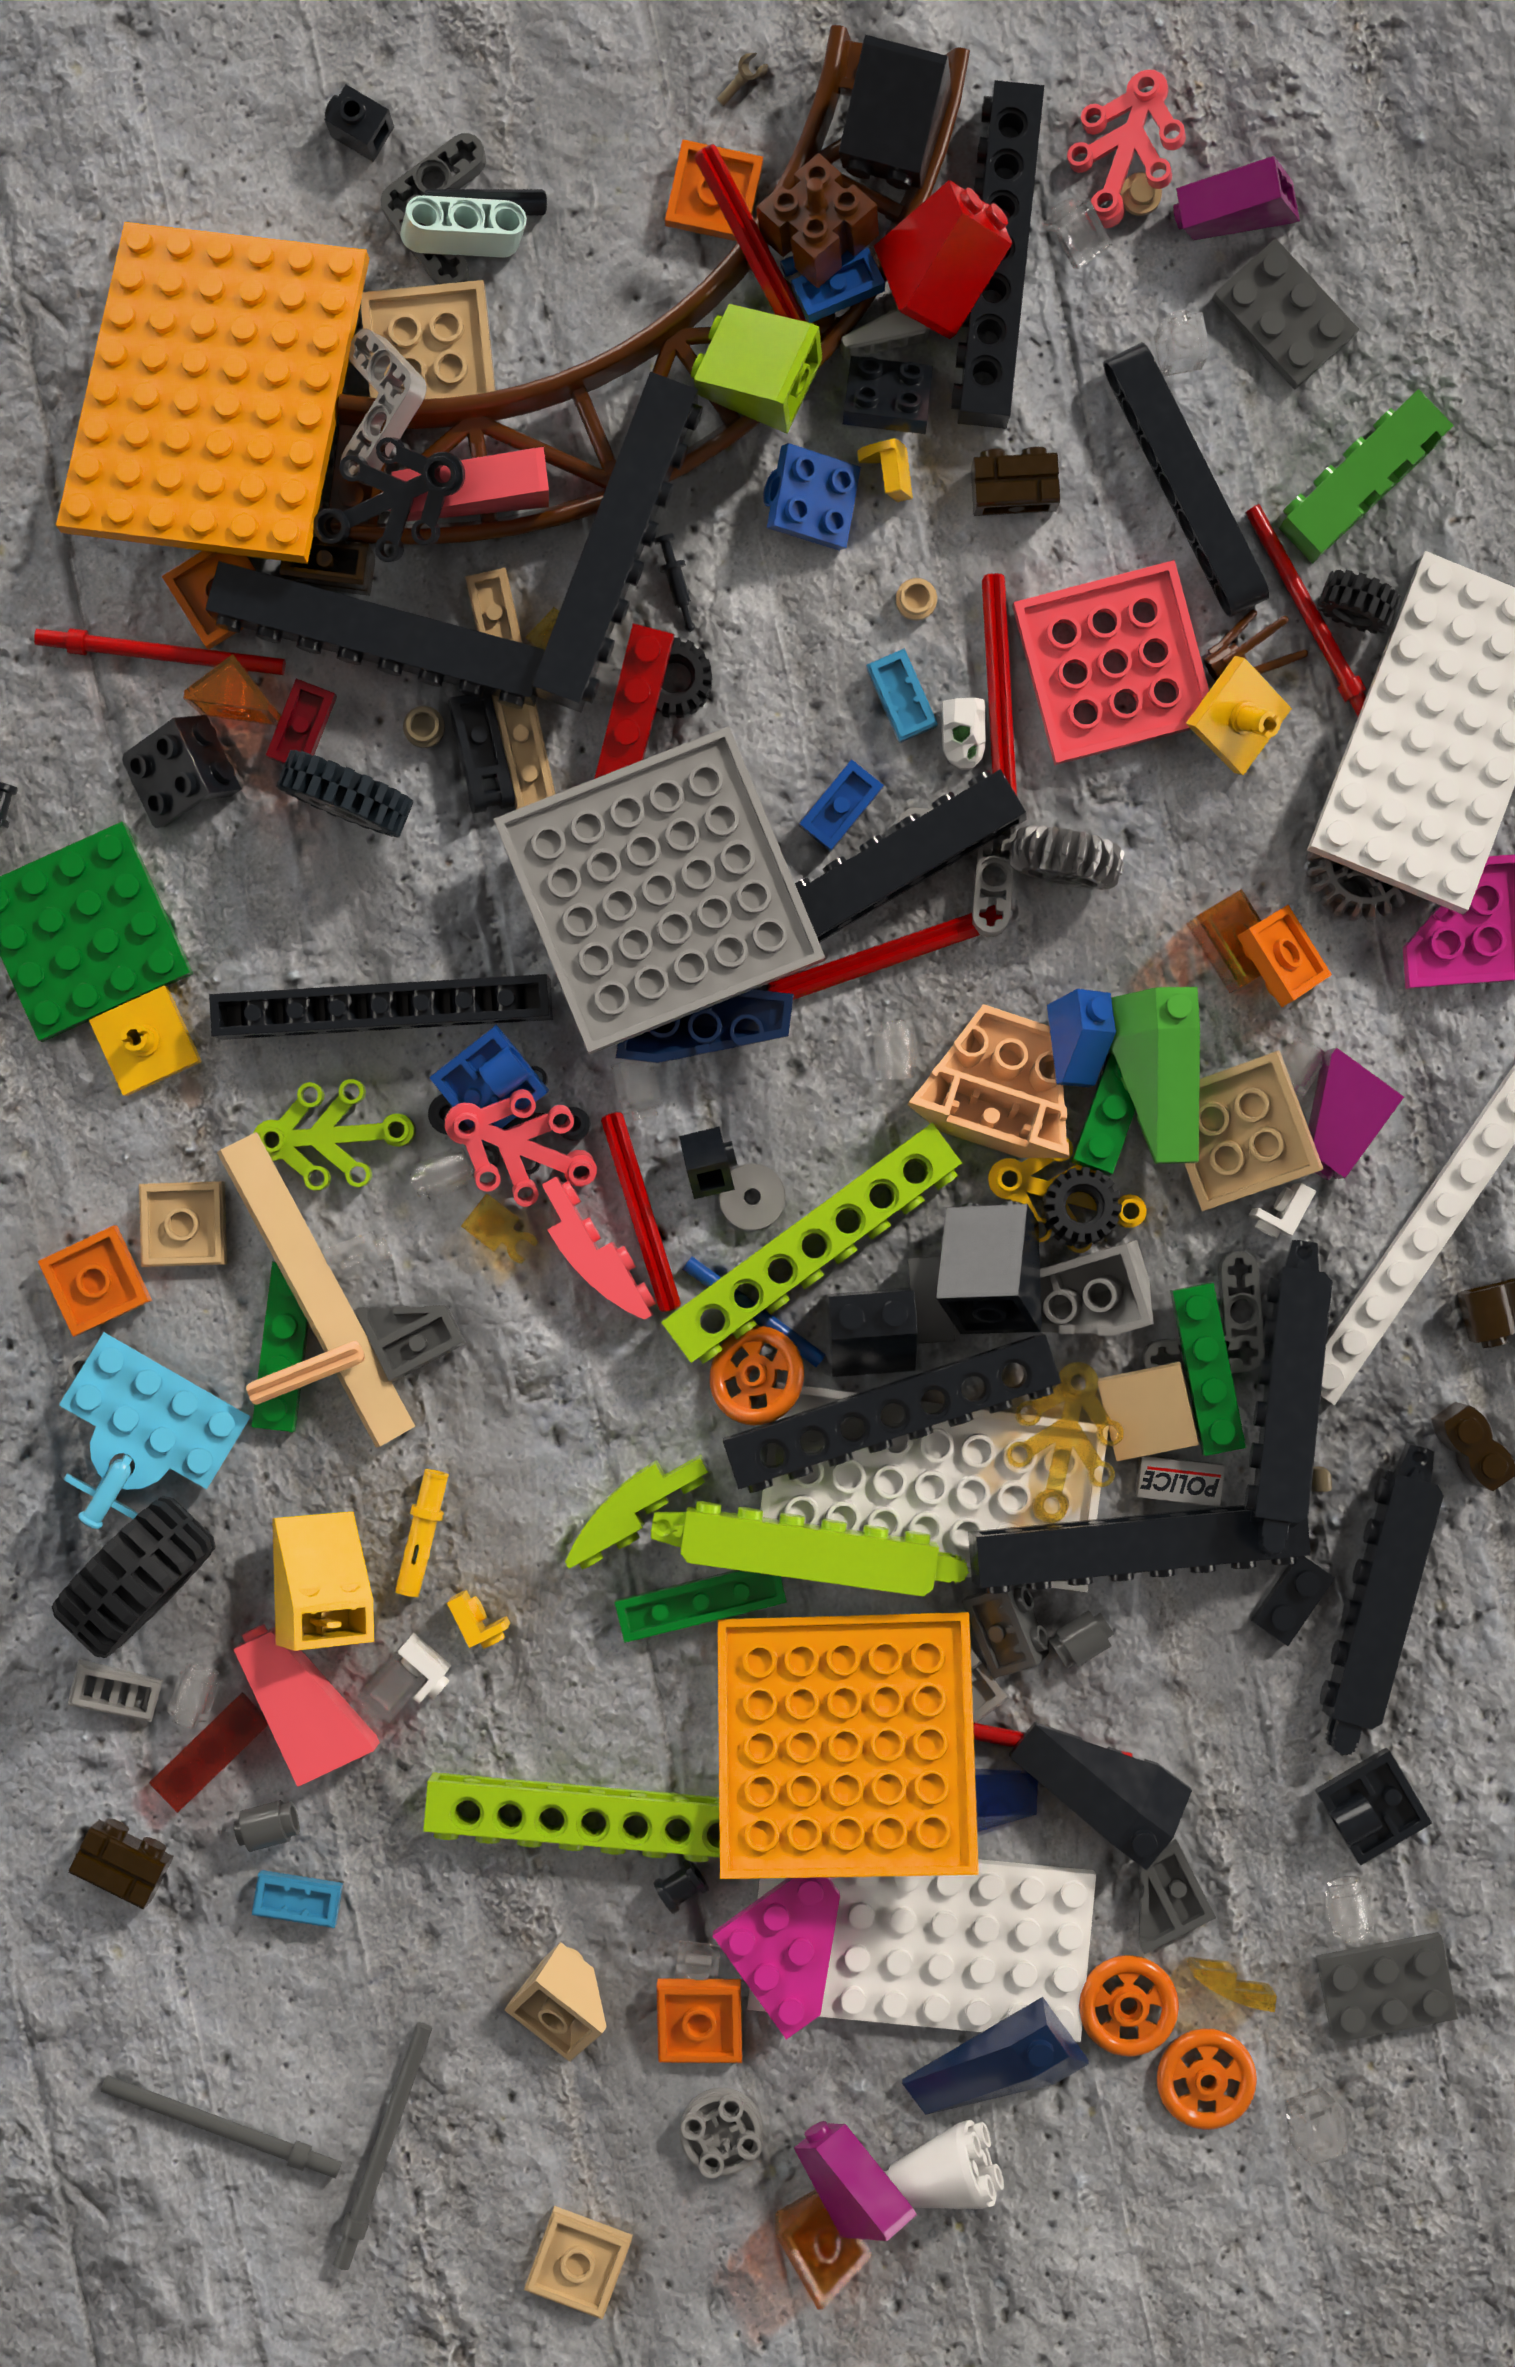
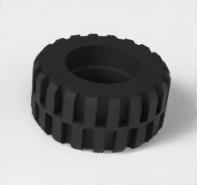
(133, 1576)

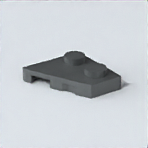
(409, 1336)
(1169, 1899)

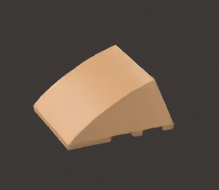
(999, 1088)

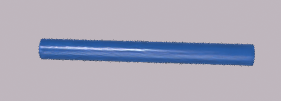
(764, 1318)

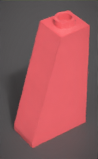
(491, 485)
(303, 1709)

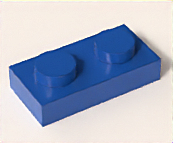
(841, 805)

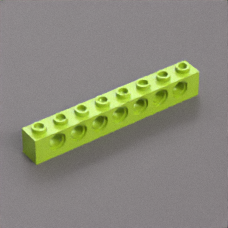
(925, 1147)
(573, 1801)

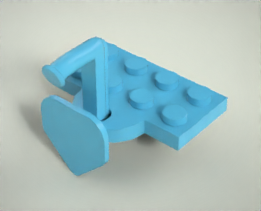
(149, 1417)

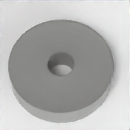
(770, 1204)

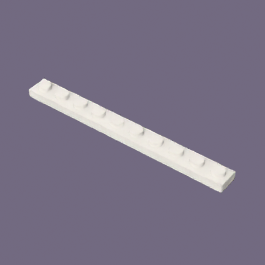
(1420, 1241)

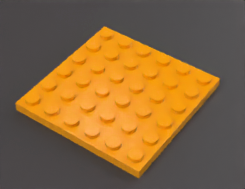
(846, 1747)

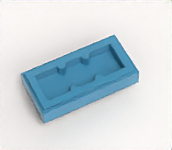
(901, 695)
(297, 1898)

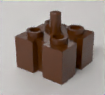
(818, 220)

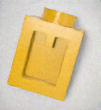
(469, 1616)

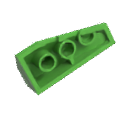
(1161, 1067)

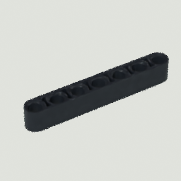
(1186, 479)

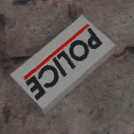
(1180, 1480)

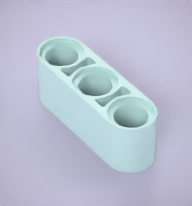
(445, 235)

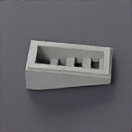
(883, 334)
(95, 1702)

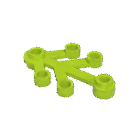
(325, 1135)

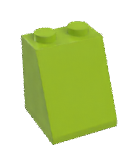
(759, 365)

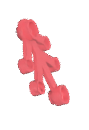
(1127, 140)
(516, 1142)

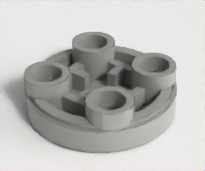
(721, 2132)

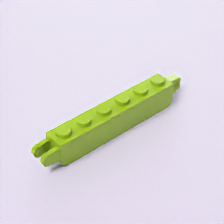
(808, 1550)

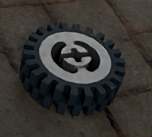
(345, 793)

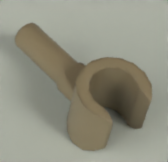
(742, 77)
(1321, 1480)

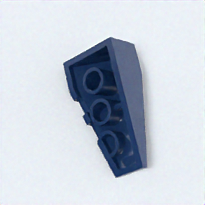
(726, 1025)
(1006, 2059)

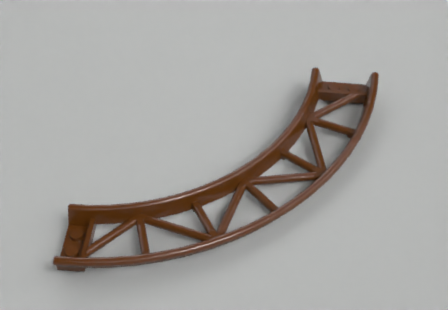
(667, 336)

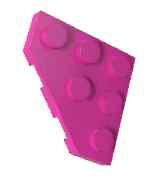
(1470, 945)
(785, 1948)

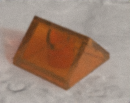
(231, 694)
(1217, 936)
(816, 2248)

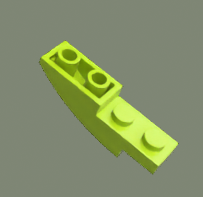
(618, 1515)

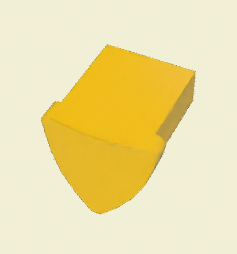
(895, 466)

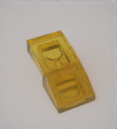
(1221, 1979)

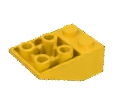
(320, 1582)

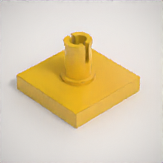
(1239, 715)
(145, 1040)

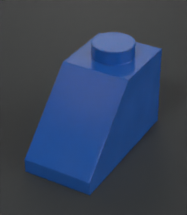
(1080, 1035)

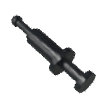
(675, 578)

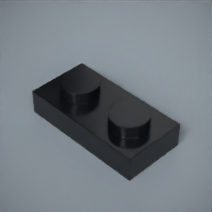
(1292, 1599)

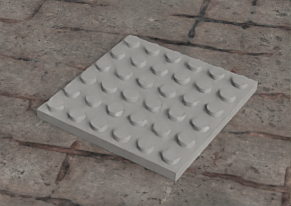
(659, 890)

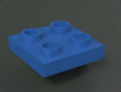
(812, 496)
(488, 1074)

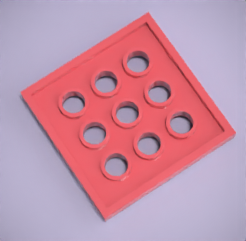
(1116, 596)

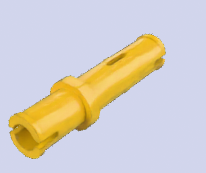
(422, 1530)

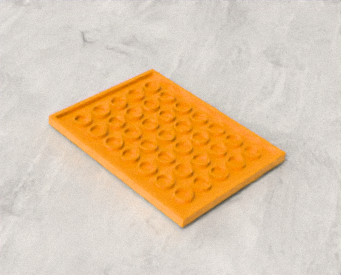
(214, 392)

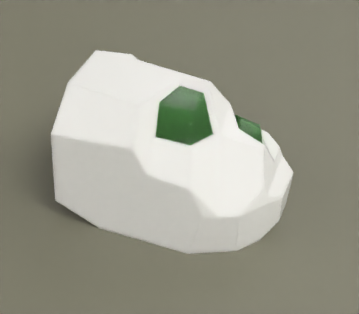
(963, 731)

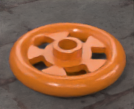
(778, 1400)
(1108, 2033)
(1173, 2068)

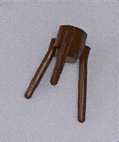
(1221, 655)

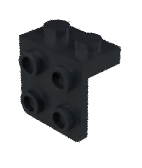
(179, 769)

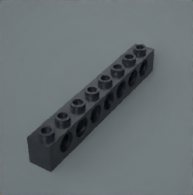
(1020, 108)
(381, 1007)
(1030, 1353)

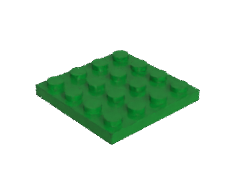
(85, 932)

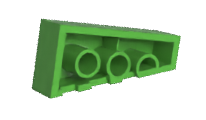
(1365, 476)

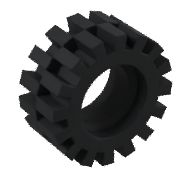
(1358, 601)
(700, 684)
(1103, 1195)

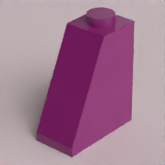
(1237, 201)
(1347, 1112)
(852, 2184)

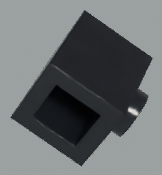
(358, 122)
(708, 1162)

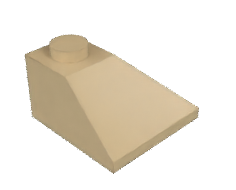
(561, 2002)

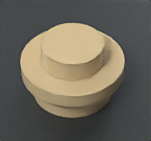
(1139, 196)
(916, 599)

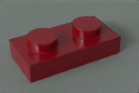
(301, 721)

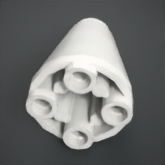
(950, 2170)

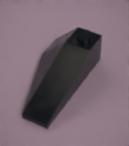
(1119, 1796)

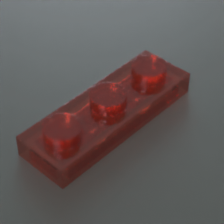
(209, 1752)

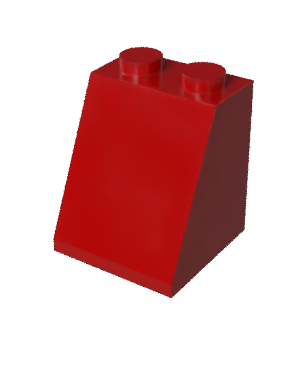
(944, 257)

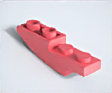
(602, 1268)

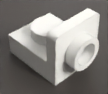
(1290, 1206)
(422, 1659)

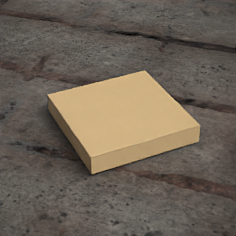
(183, 1224)
(1151, 1409)
(578, 2262)

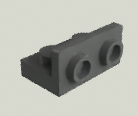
(1007, 1630)

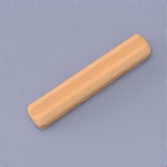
(305, 1372)

